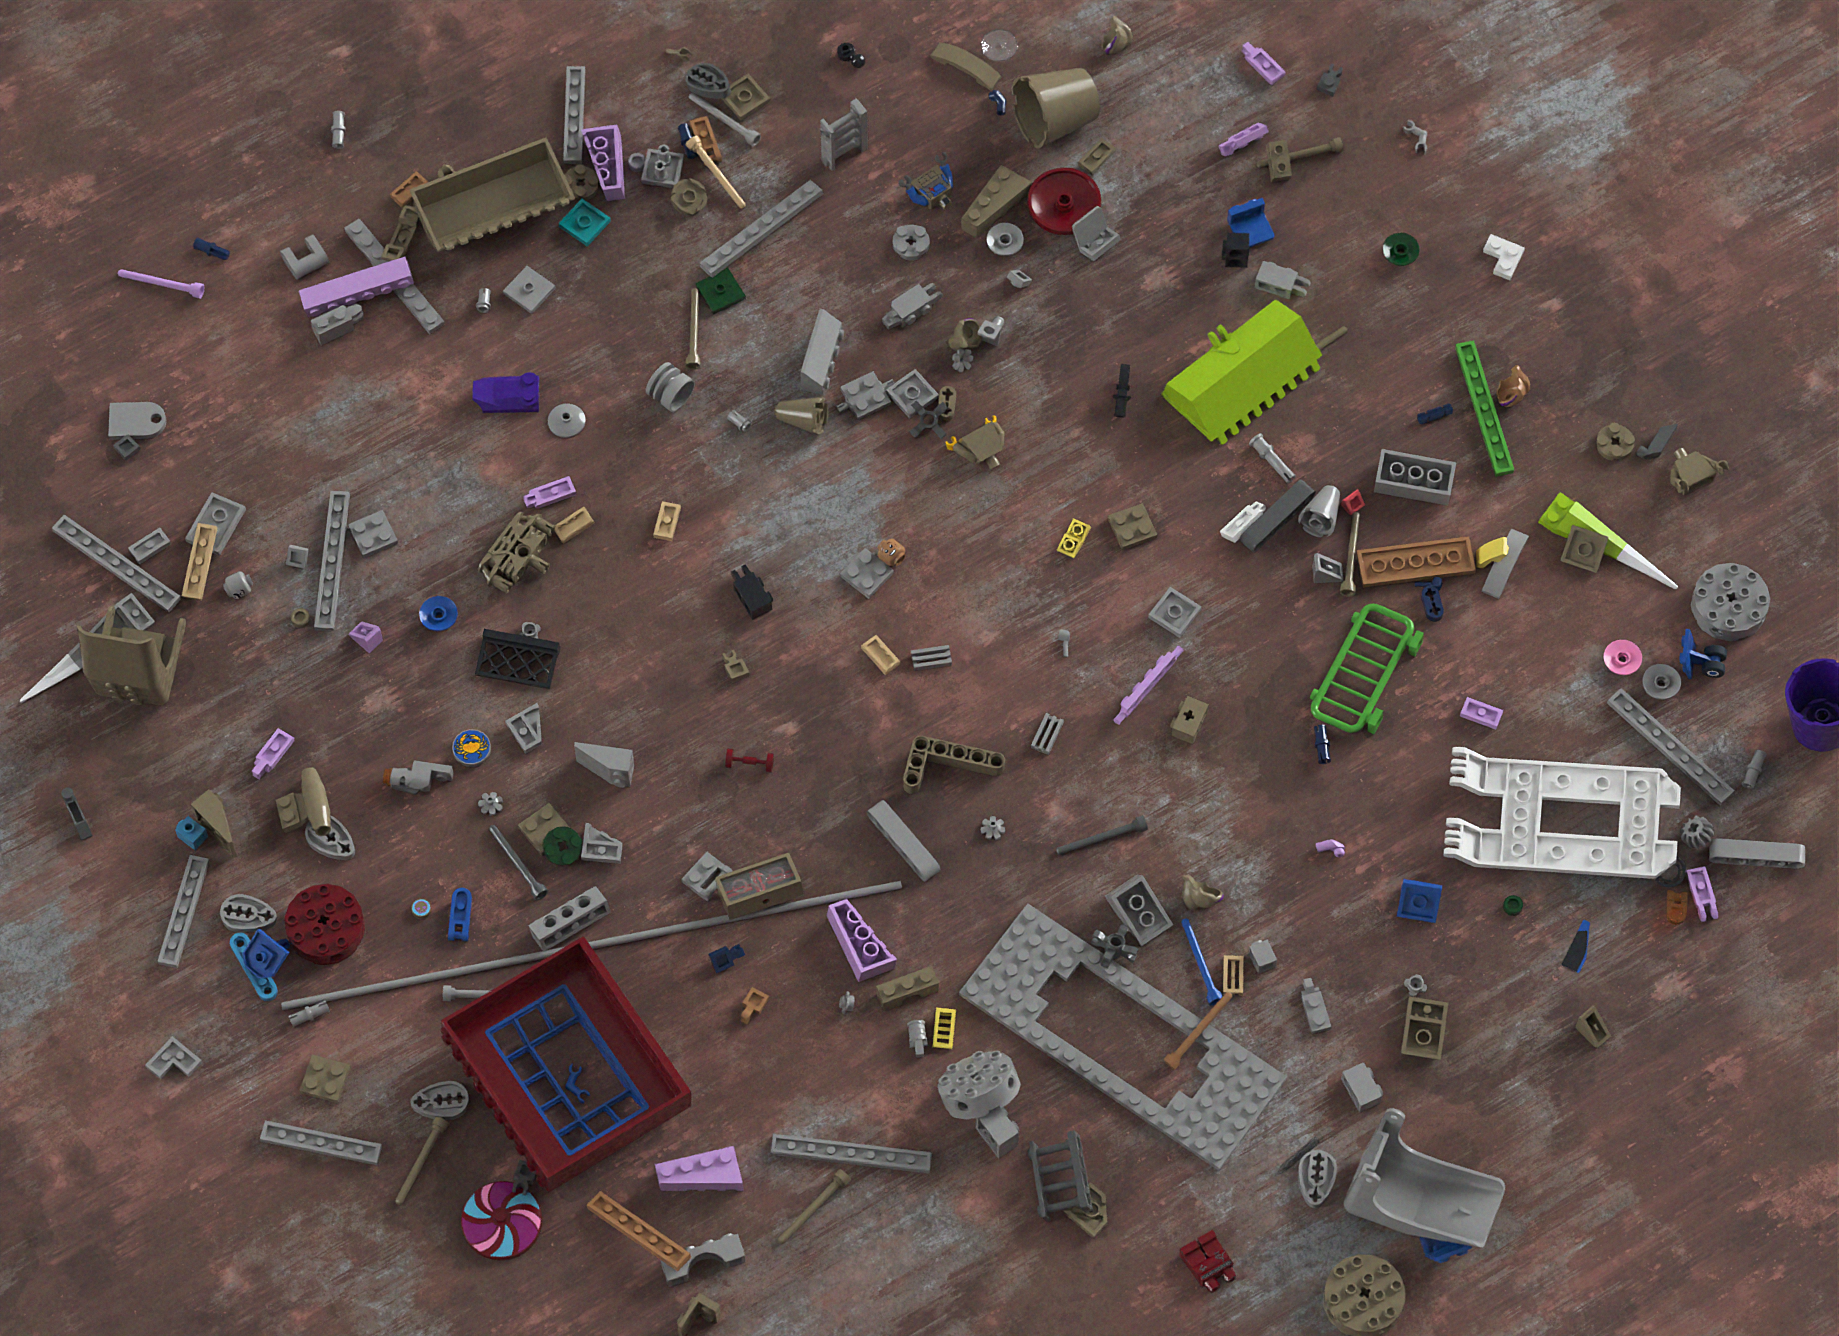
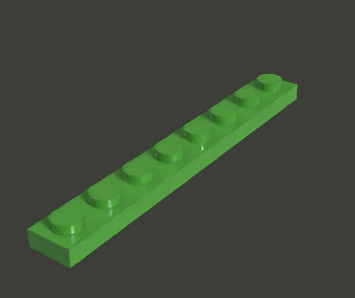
(1484, 408)

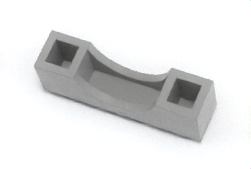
(725, 1250)

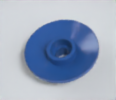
(438, 606)

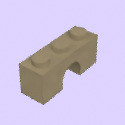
(917, 983)

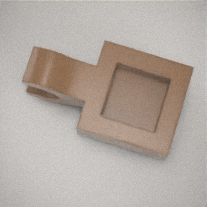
(754, 1002)

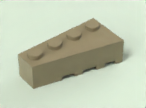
(997, 197)

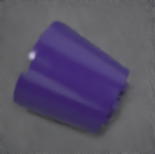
(1814, 704)

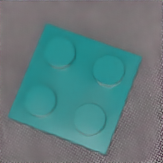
(584, 222)

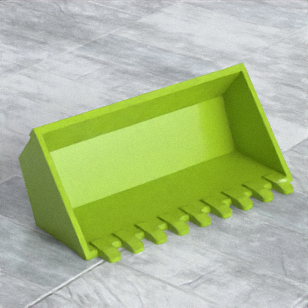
(1244, 371)

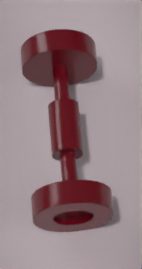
(749, 760)

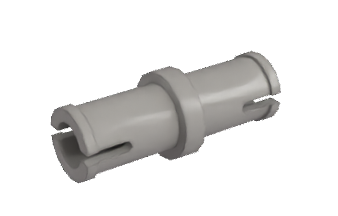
(338, 129)
(1754, 769)
(309, 1013)

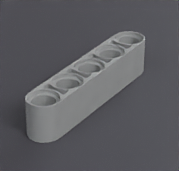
(903, 840)
(1757, 853)

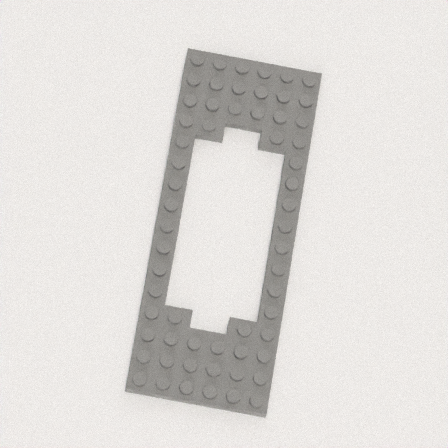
(1206, 1125)

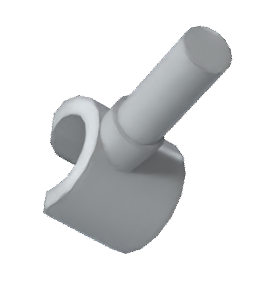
(1064, 635)

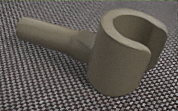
(682, 53)

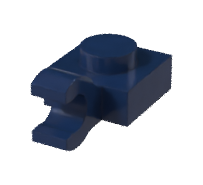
(723, 957)

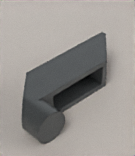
(1658, 444)
(76, 813)

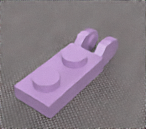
(1702, 892)

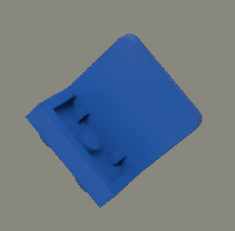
(1252, 220)
(1442, 1250)

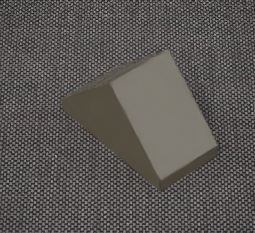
(1592, 1027)

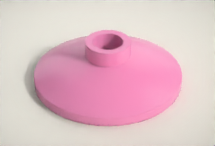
(1626, 650)

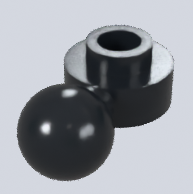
(857, 60)

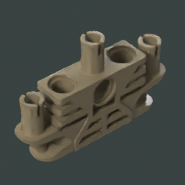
(513, 542)

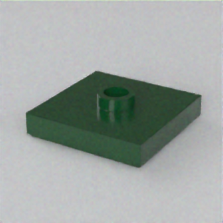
(720, 291)

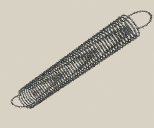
(1299, 1155)

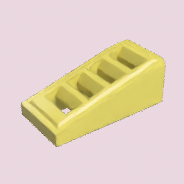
(944, 1012)

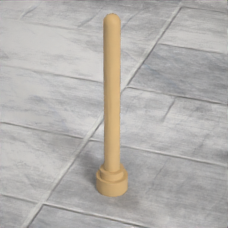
(695, 145)

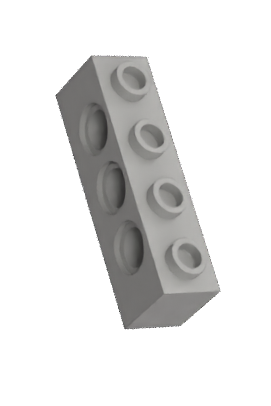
(569, 918)

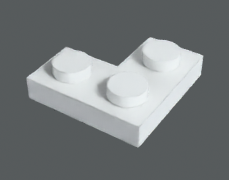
(1508, 254)

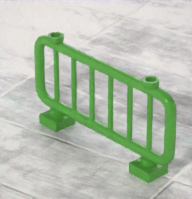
(1373, 720)

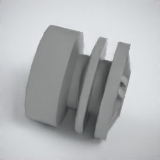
(670, 387)

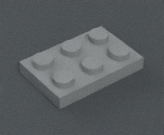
(220, 513)

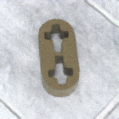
(950, 404)

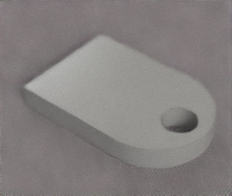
(135, 420)

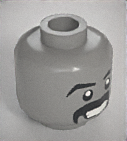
(238, 585)

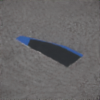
(1578, 950)

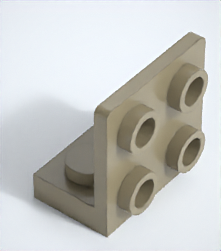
(700, 1305)

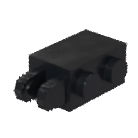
(751, 593)

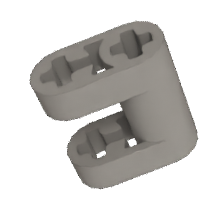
(308, 263)

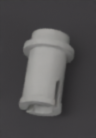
(483, 302)
(742, 423)

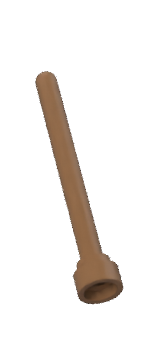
(1173, 1059)

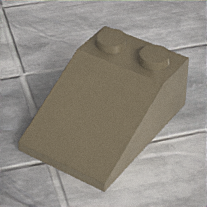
(211, 815)

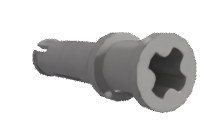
(1267, 452)

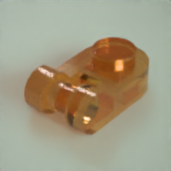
(1676, 912)

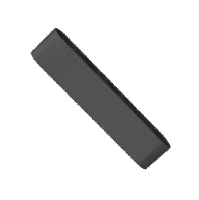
(1277, 516)

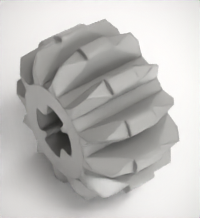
(1696, 832)

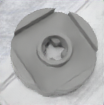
(909, 232)

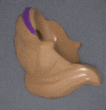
(1513, 388)

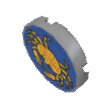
(471, 748)

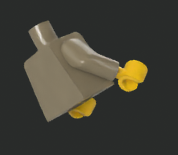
(980, 444)

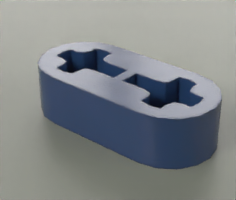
(1436, 602)

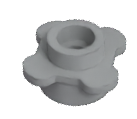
(529, 626)
(1417, 979)
(846, 1002)

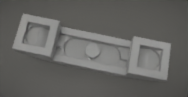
(1501, 570)

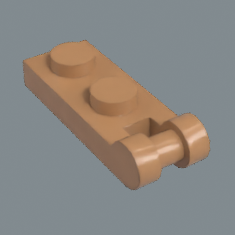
(702, 129)

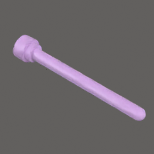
(195, 290)

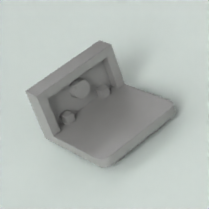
(1093, 234)

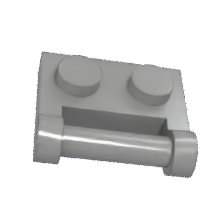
(701, 874)

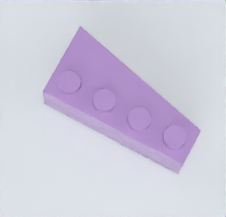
(606, 153)
(862, 948)
(701, 1172)

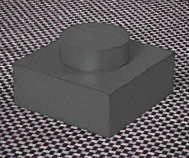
(126, 447)

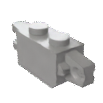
(911, 306)

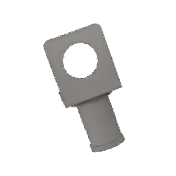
(991, 330)

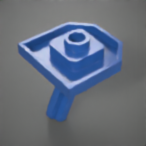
(264, 955)

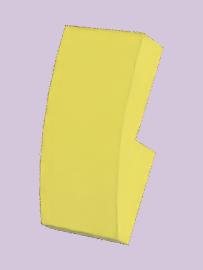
(1074, 538)
(1491, 551)

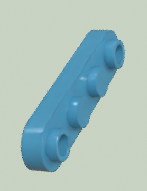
(259, 985)

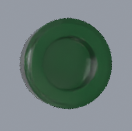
(1513, 905)

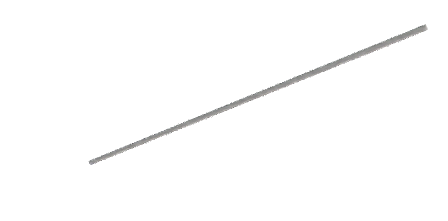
(594, 944)

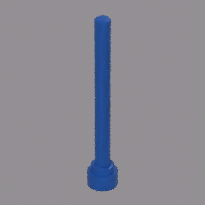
(1213, 994)

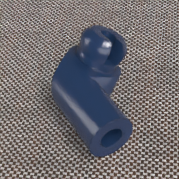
(996, 96)

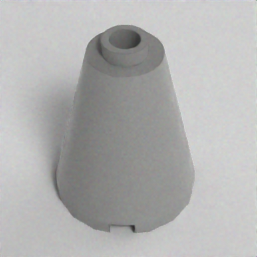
(1321, 512)

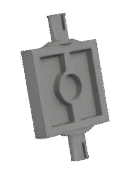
(865, 395)

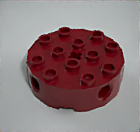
(326, 942)

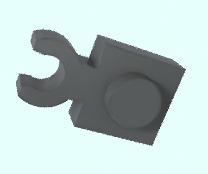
(1330, 82)
(523, 1177)

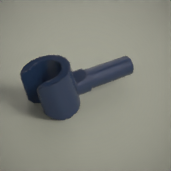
(1436, 582)

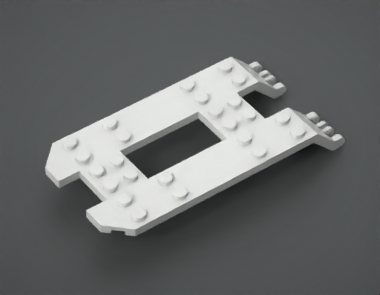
(1528, 782)

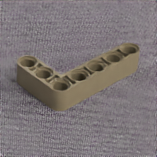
(948, 758)

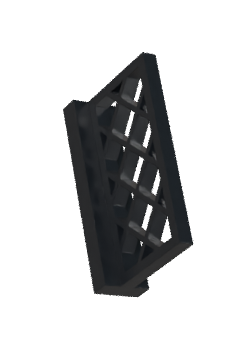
(524, 644)

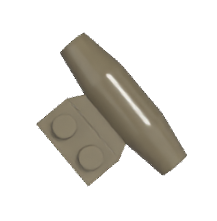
(310, 804)

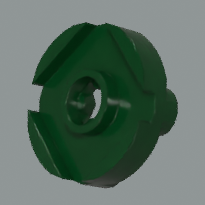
(573, 844)

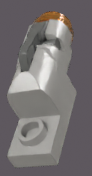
(418, 778)

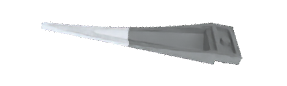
(128, 614)

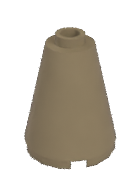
(804, 413)

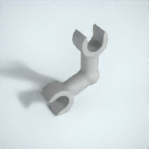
(1419, 132)

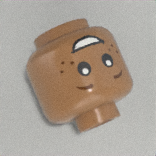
(891, 552)

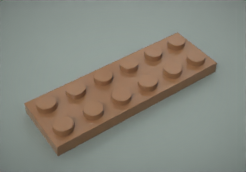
(1416, 561)

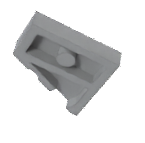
(526, 728)
(600, 847)

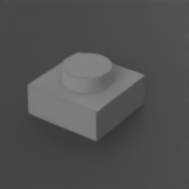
(1019, 279)
(297, 556)

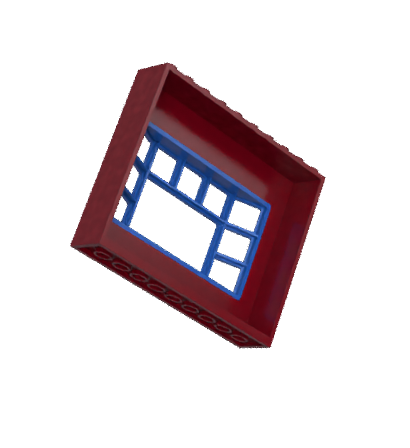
(613, 1029)

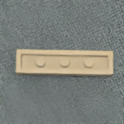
(199, 561)

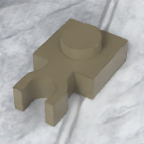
(735, 668)

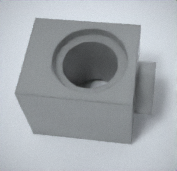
(1262, 956)

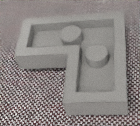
(173, 1054)

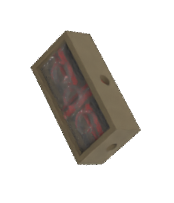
(759, 886)

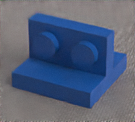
(1419, 900)

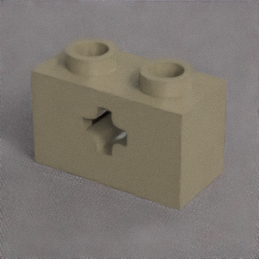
(1279, 160)
(1192, 709)

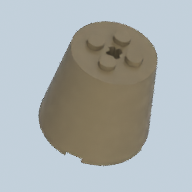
(1054, 104)

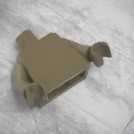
(1694, 471)

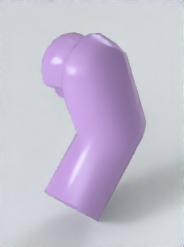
(1332, 845)

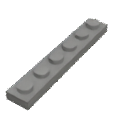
(574, 115)
(183, 911)
(321, 1142)

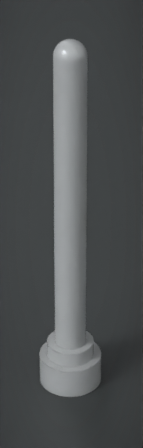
(751, 137)
(451, 993)

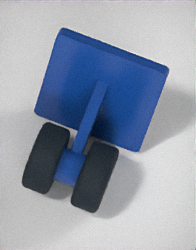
(1710, 660)

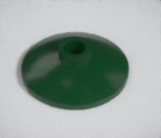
(1404, 243)

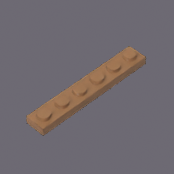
(639, 1231)

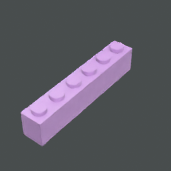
(356, 287)

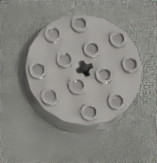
(1730, 601)
(978, 1084)

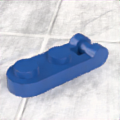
(460, 914)

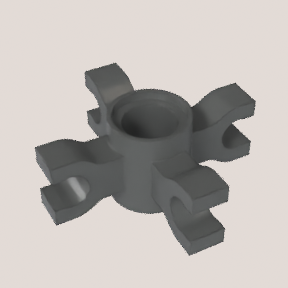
(923, 413)
(1114, 946)

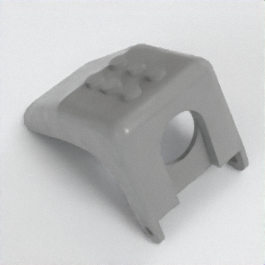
(1421, 1192)

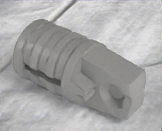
(917, 1036)

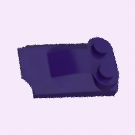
(507, 393)

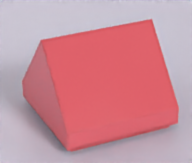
(1353, 502)

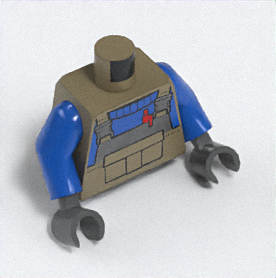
(932, 187)

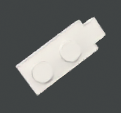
(1242, 521)

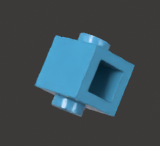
(191, 832)

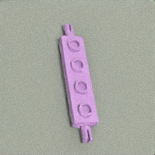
(1152, 677)

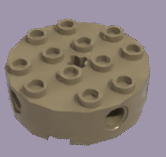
(1359, 1314)

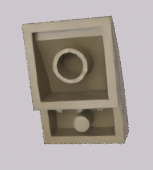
(1424, 1028)

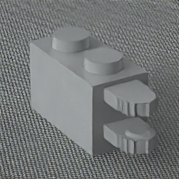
(1280, 281)
(336, 323)

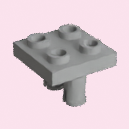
(662, 167)

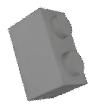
(1362, 1087)

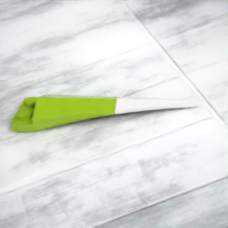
(1565, 513)

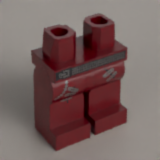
(1208, 1261)

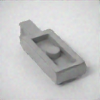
(1314, 1007)

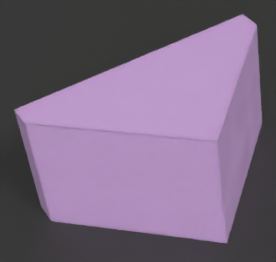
(367, 636)

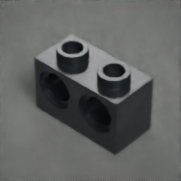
(1236, 250)

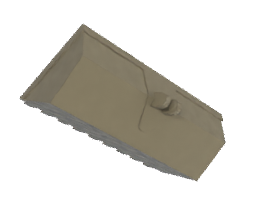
(491, 195)

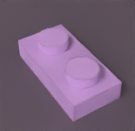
(1481, 713)

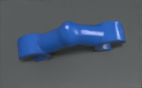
(570, 1085)

